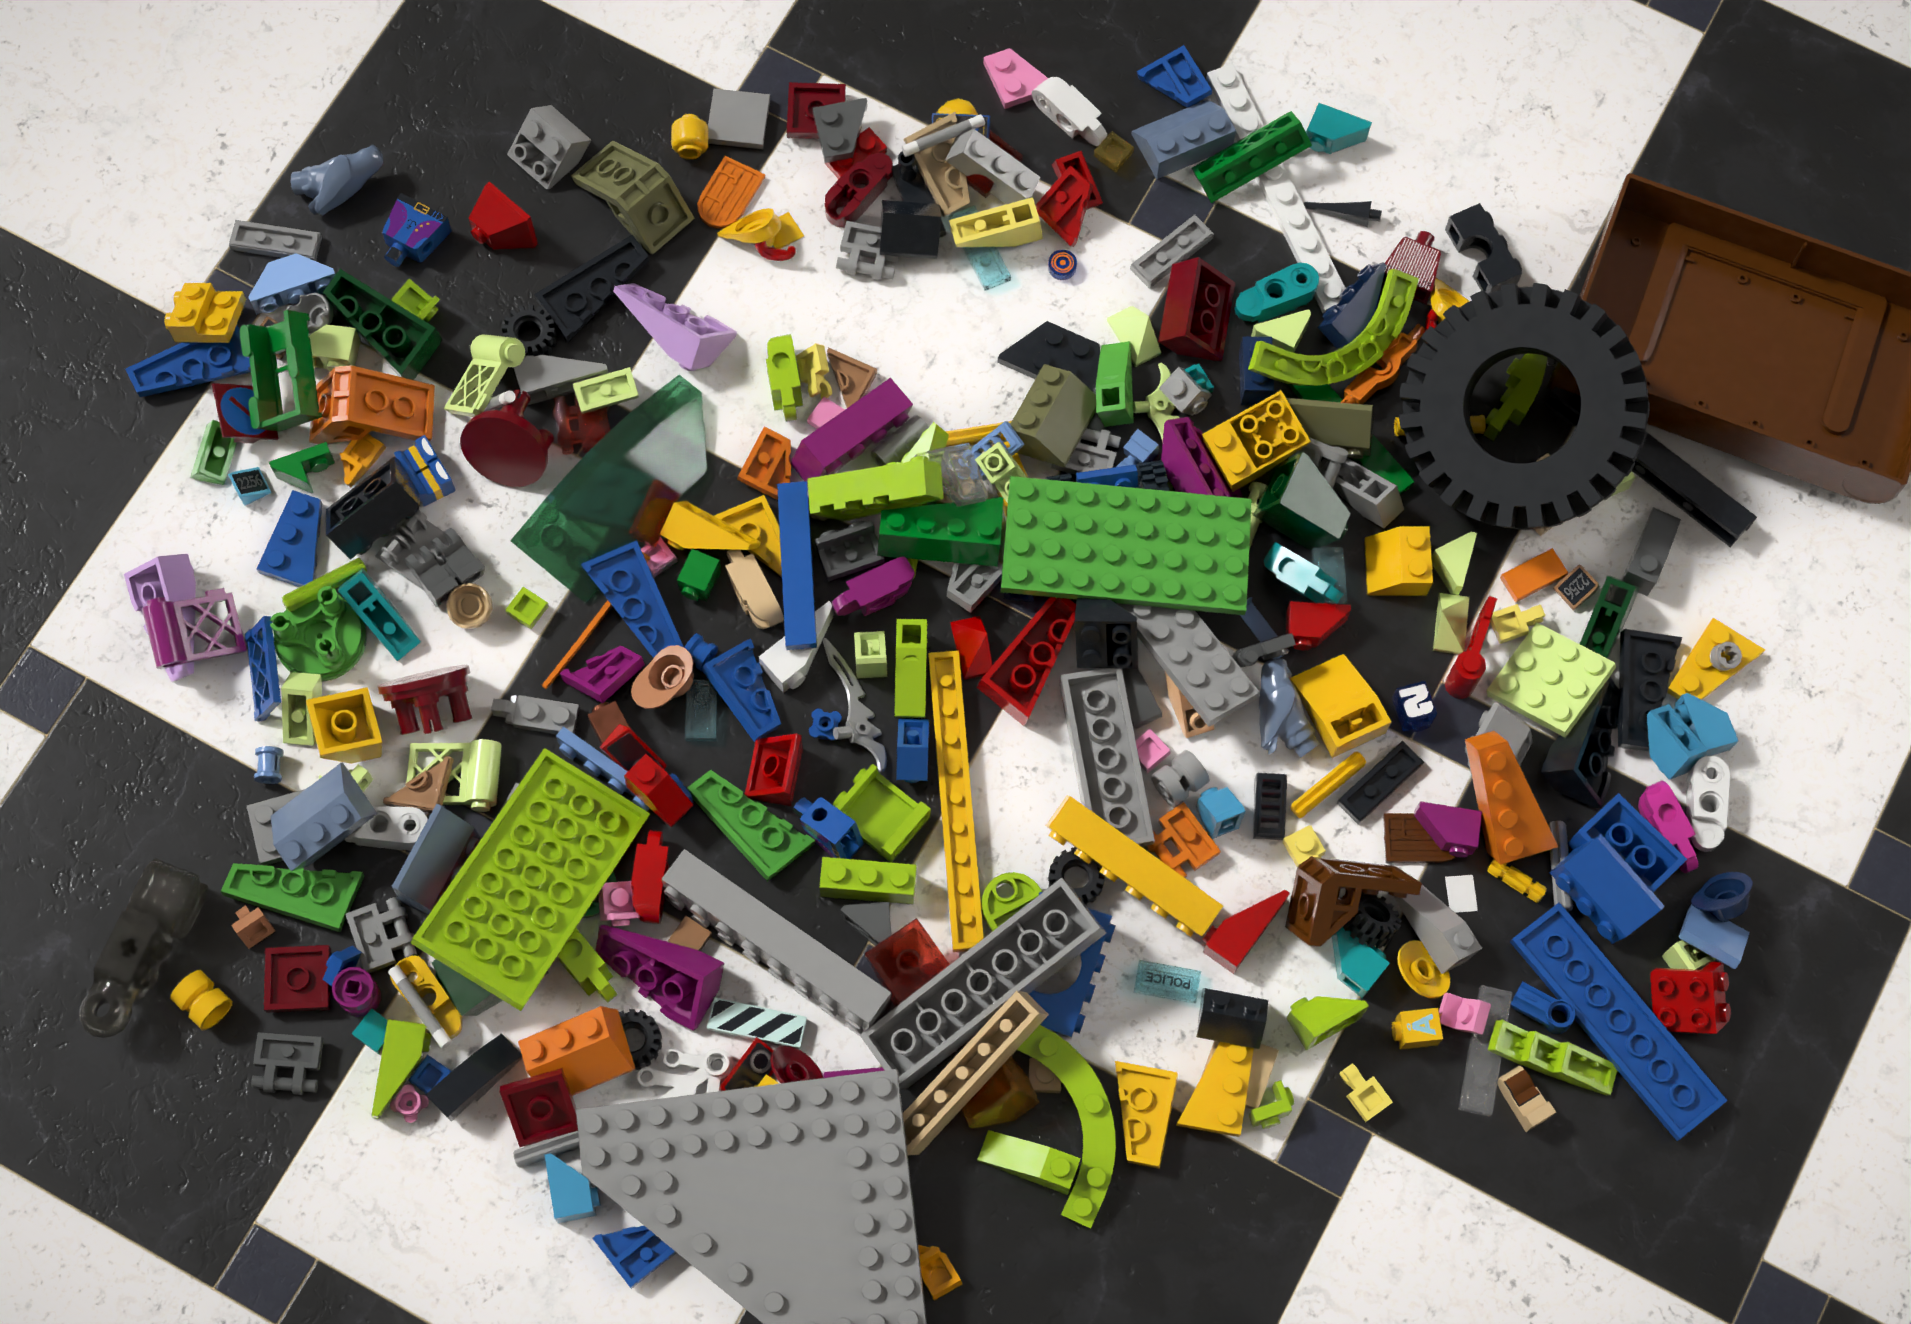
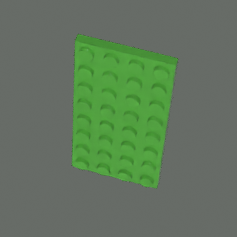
(1127, 545)

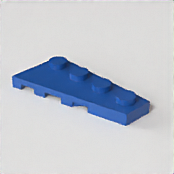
(189, 365)

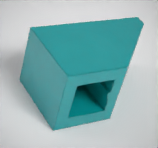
(1357, 963)

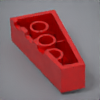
(1025, 665)

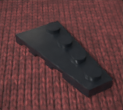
(1643, 682)

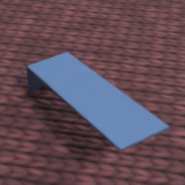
(1257, 623)

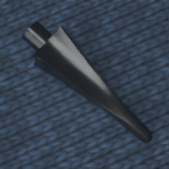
(1352, 211)

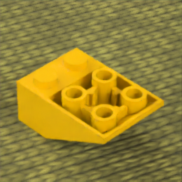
(1256, 440)
(1341, 705)

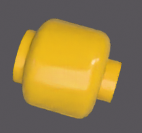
(689, 136)

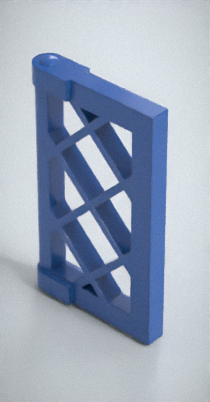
(263, 669)

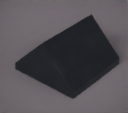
(910, 229)

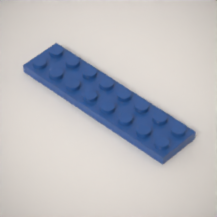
(1618, 1021)

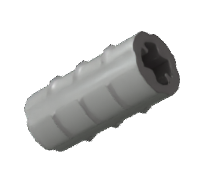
(899, 442)

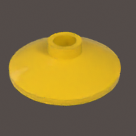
(1421, 971)

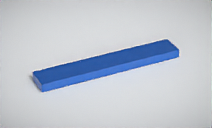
(797, 566)

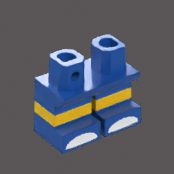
(426, 471)

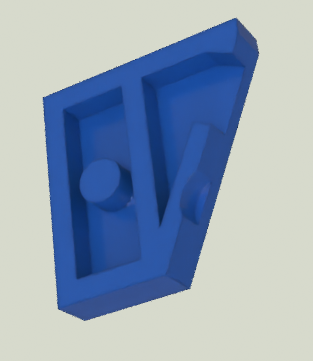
(634, 1252)

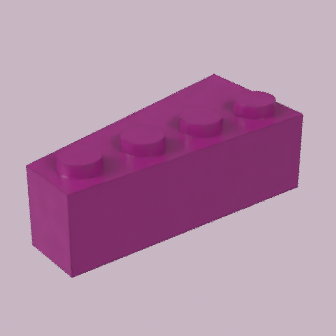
(852, 431)

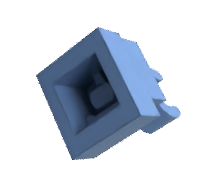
(1139, 449)

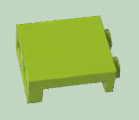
(882, 812)

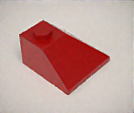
(501, 221)

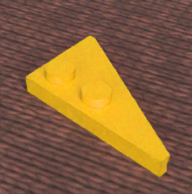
(759, 522)

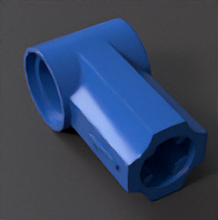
(1539, 1006)

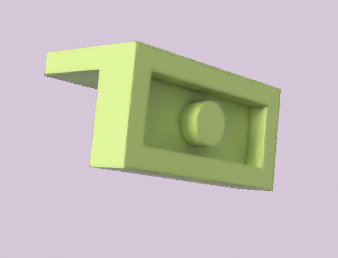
(605, 390)

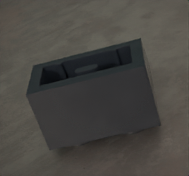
(1105, 635)

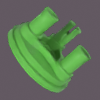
(320, 636)

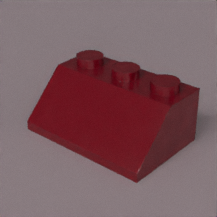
(1197, 310)

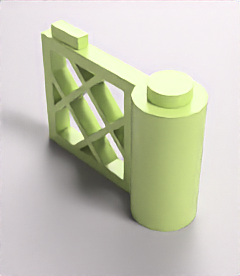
(492, 358)
(478, 770)

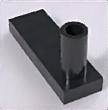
(911, 183)

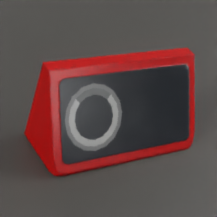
(627, 748)
(750, 1068)

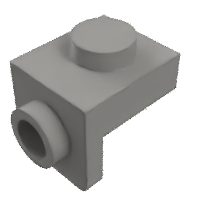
(1185, 392)

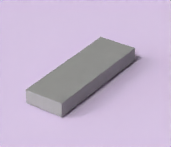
(274, 240)
(1172, 249)

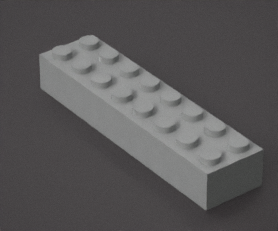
(776, 943)
(978, 983)

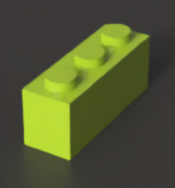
(868, 880)

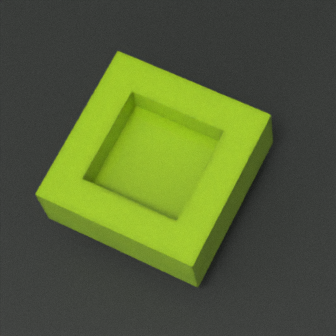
(527, 608)

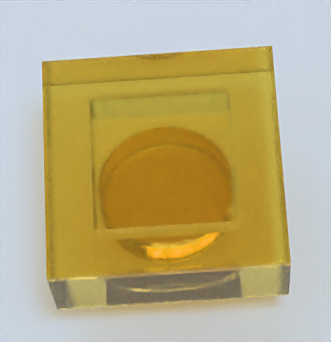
(1113, 151)

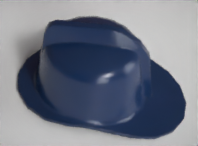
(1724, 895)

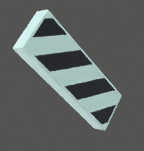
(755, 1021)

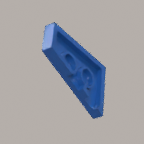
(293, 545)
(742, 688)

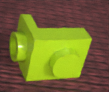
(416, 300)
(1270, 1114)

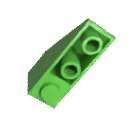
(1114, 385)

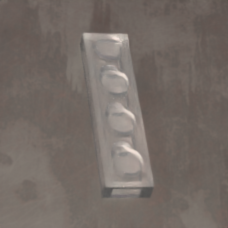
(1482, 1065)

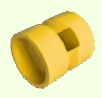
(197, 995)

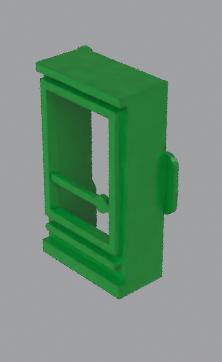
(261, 347)

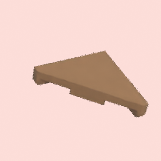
(851, 376)
(425, 789)

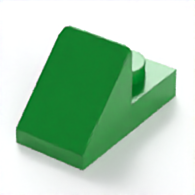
(295, 466)

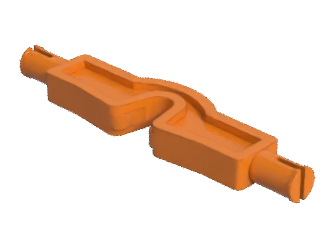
(1394, 356)

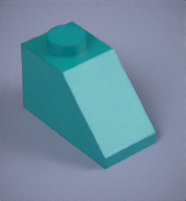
(1335, 130)

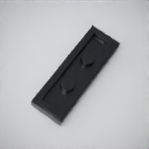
(1380, 782)

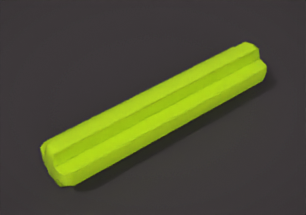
(309, 591)

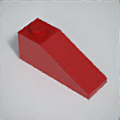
(1240, 932)

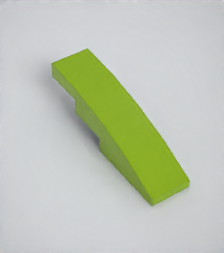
(1552, 1057)

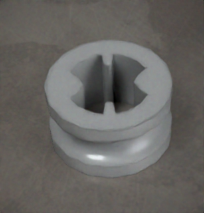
(1720, 662)

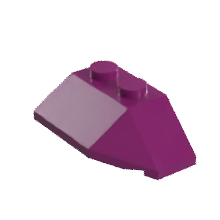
(1190, 462)

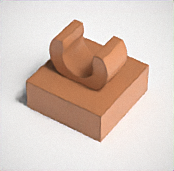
(252, 926)

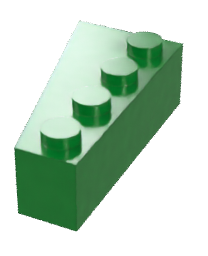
(944, 532)

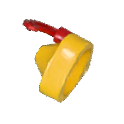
(759, 230)
(1441, 300)

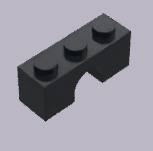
(1476, 230)

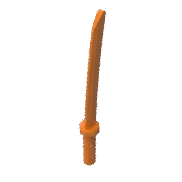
(584, 636)

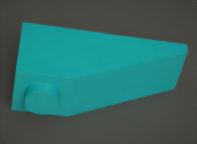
(379, 614)

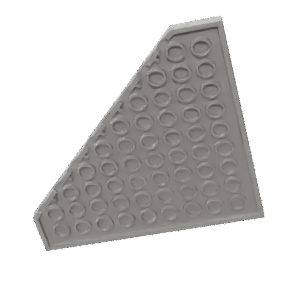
(774, 1193)

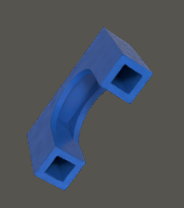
(1066, 1006)

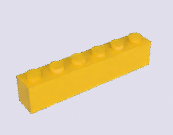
(1134, 866)

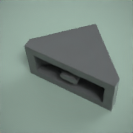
(869, 919)

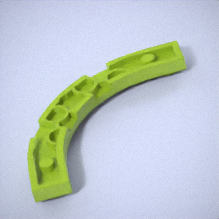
(1353, 357)
(1095, 1118)

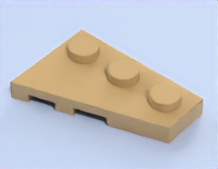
(943, 180)

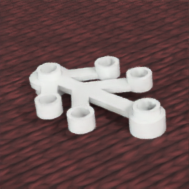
(688, 1085)

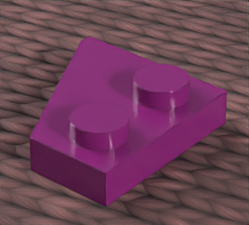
(604, 673)

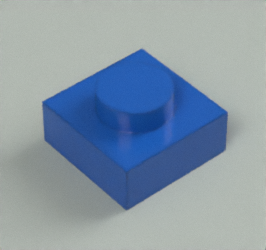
(339, 961)

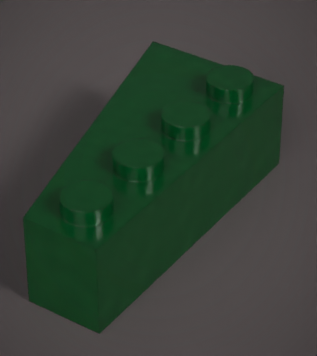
(388, 328)

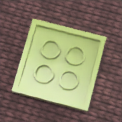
(1551, 679)

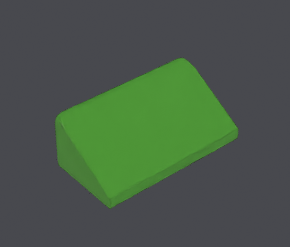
(213, 455)

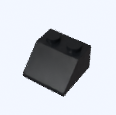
(1232, 1018)

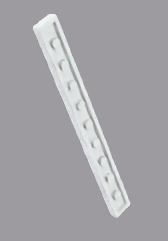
(1279, 189)

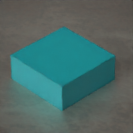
(372, 1031)

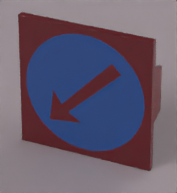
(235, 416)

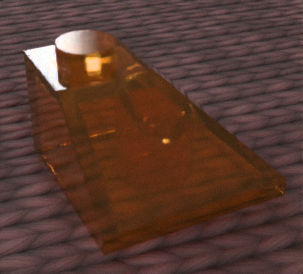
(1001, 1098)

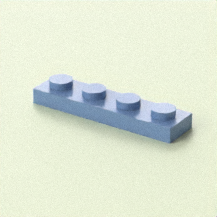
(595, 762)

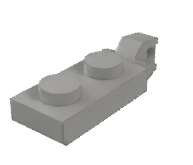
(537, 713)

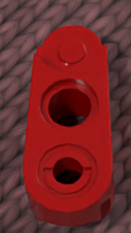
(646, 883)

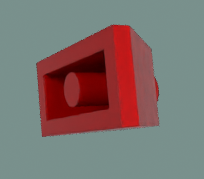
(1314, 622)
(657, 790)

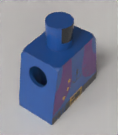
(413, 231)
(829, 827)

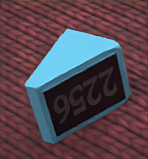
(249, 485)

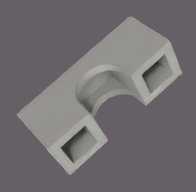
(978, 155)

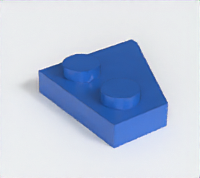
(1177, 77)

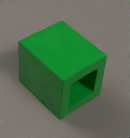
(698, 576)

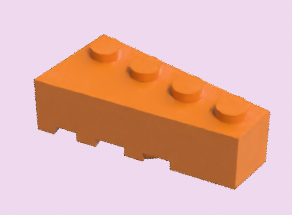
(1510, 814)

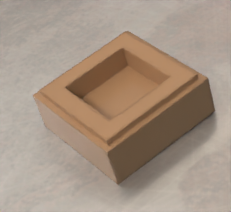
(690, 934)

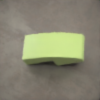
(998, 467)

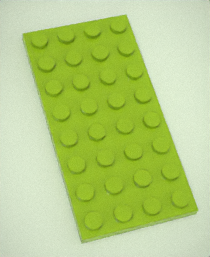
(530, 879)

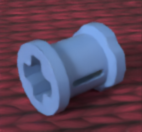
(268, 764)

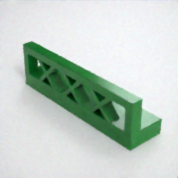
(1251, 156)

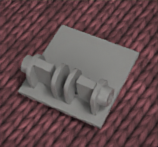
(407, 540)

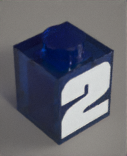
(1414, 706)

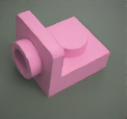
(617, 903)
(1464, 1013)

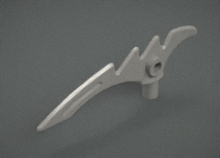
(857, 726)

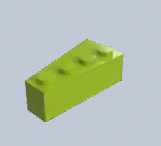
(874, 489)

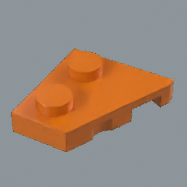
(767, 463)

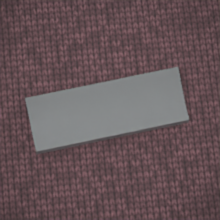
(1106, 751)

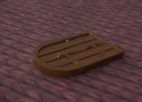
(1409, 842)

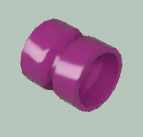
(356, 991)

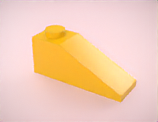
(696, 529)

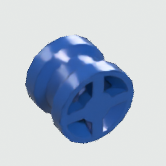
(701, 650)

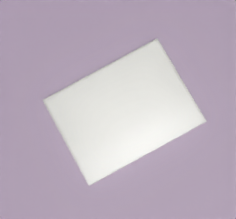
(1461, 893)

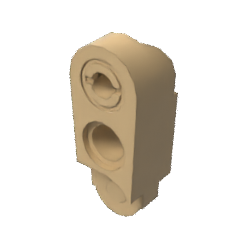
(753, 590)

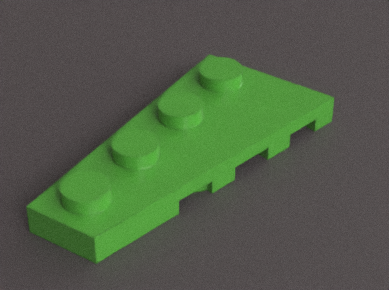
(756, 833)
(301, 894)

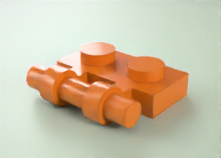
(1188, 836)

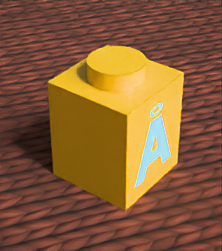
(1417, 1028)

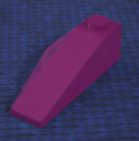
(669, 973)

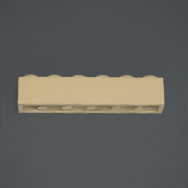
(970, 1070)

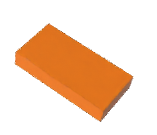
(1534, 575)

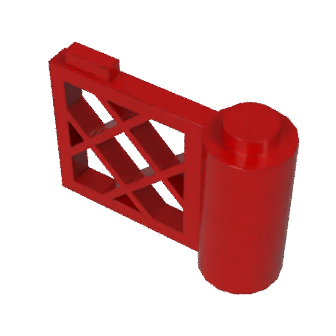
(1470, 663)

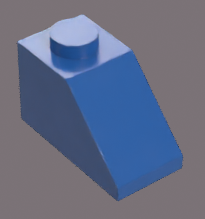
(912, 750)

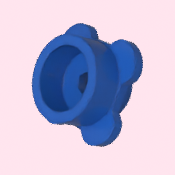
(819, 717)

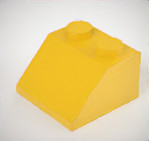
(1399, 562)
(345, 726)

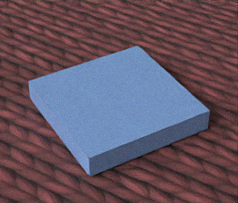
(1716, 938)

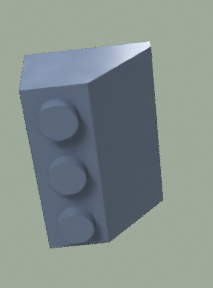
(1184, 137)
(320, 818)
(435, 859)

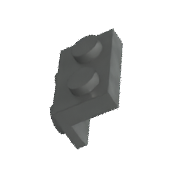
(848, 550)

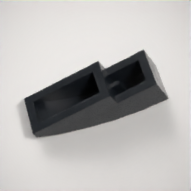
(474, 1077)

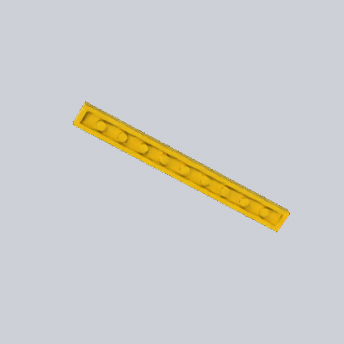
(955, 800)

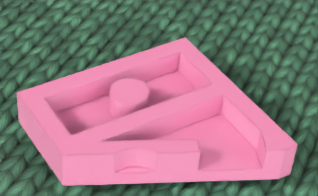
(1012, 77)

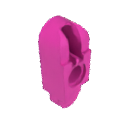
(1666, 815)

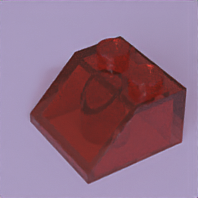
(906, 961)

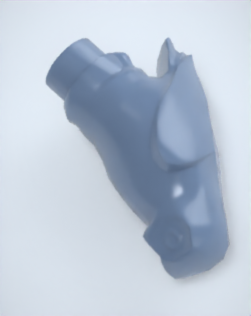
(336, 178)
(1282, 711)

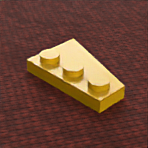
(1697, 673)
(1221, 1092)
(1146, 1109)

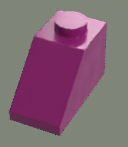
(1450, 827)

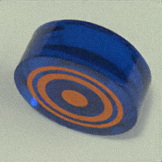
(1062, 264)

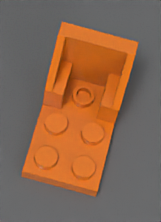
(366, 401)

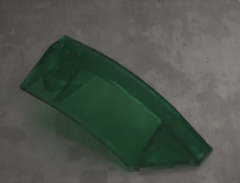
(605, 489)

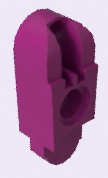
(876, 588)

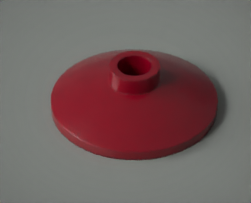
(793, 1065)

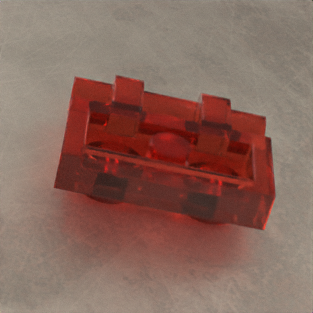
(592, 425)

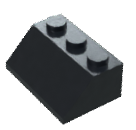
(372, 509)

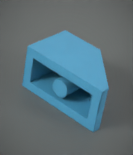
(1672, 742)
(1220, 811)
(570, 1191)

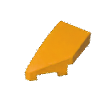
(359, 457)
(937, 1271)

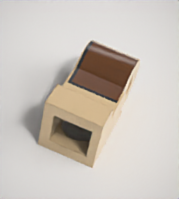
(1524, 1098)

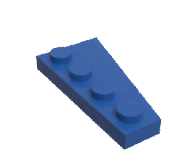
(633, 593)

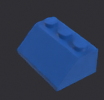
(1634, 840)
(1606, 889)

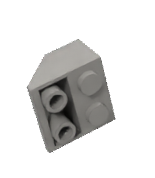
(548, 145)
(1507, 726)

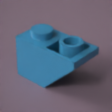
(1708, 723)

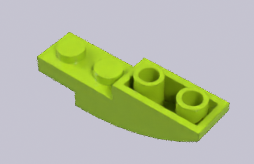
(1523, 386)

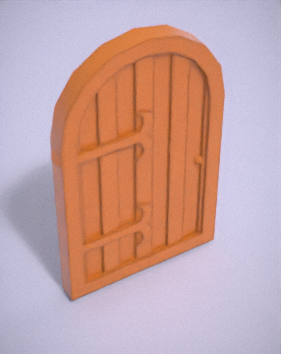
(728, 193)

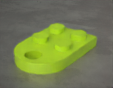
(998, 909)

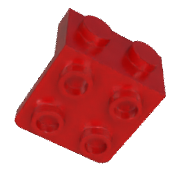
(1691, 998)

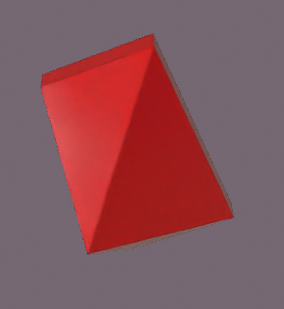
(973, 646)

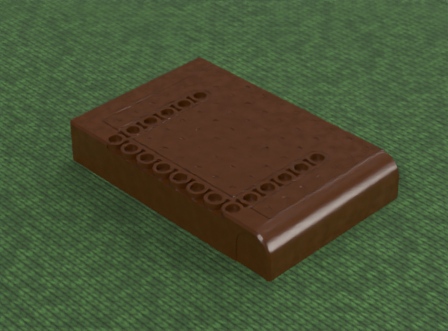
(1760, 339)

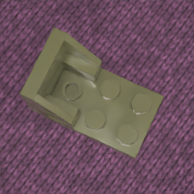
(637, 194)

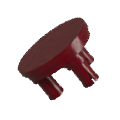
(507, 445)
(424, 692)

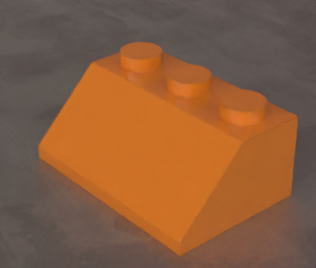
(587, 1047)

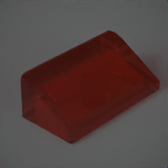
(653, 513)

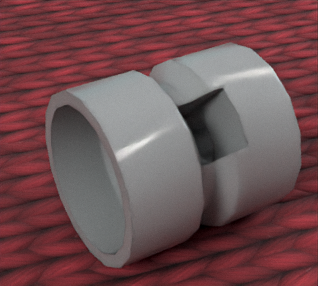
(1180, 778)

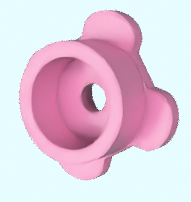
(407, 1094)

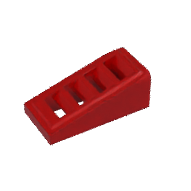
(1077, 159)

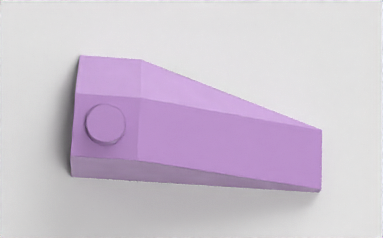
(683, 336)
(168, 578)

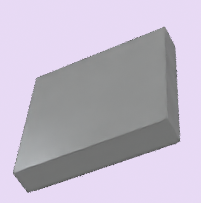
(738, 118)

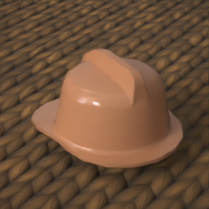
(664, 678)

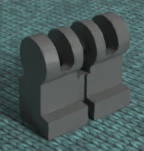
(459, 569)

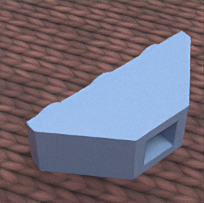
(287, 280)

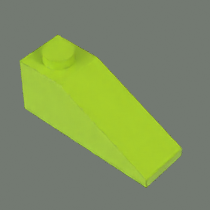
(400, 1056)
(1030, 1161)

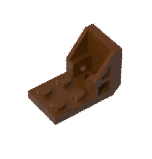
(1315, 903)

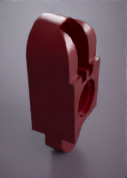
(873, 173)

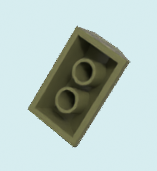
(1054, 416)
(1337, 424)

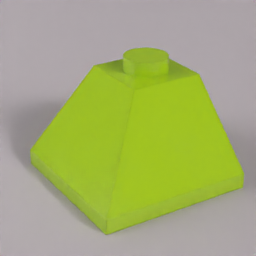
(1323, 1017)

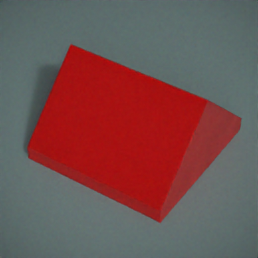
(775, 769)

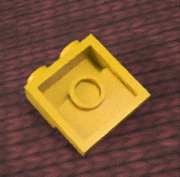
(204, 314)

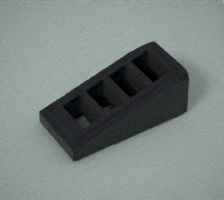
(1270, 780)

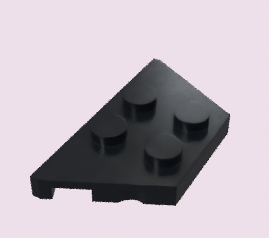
(1057, 348)

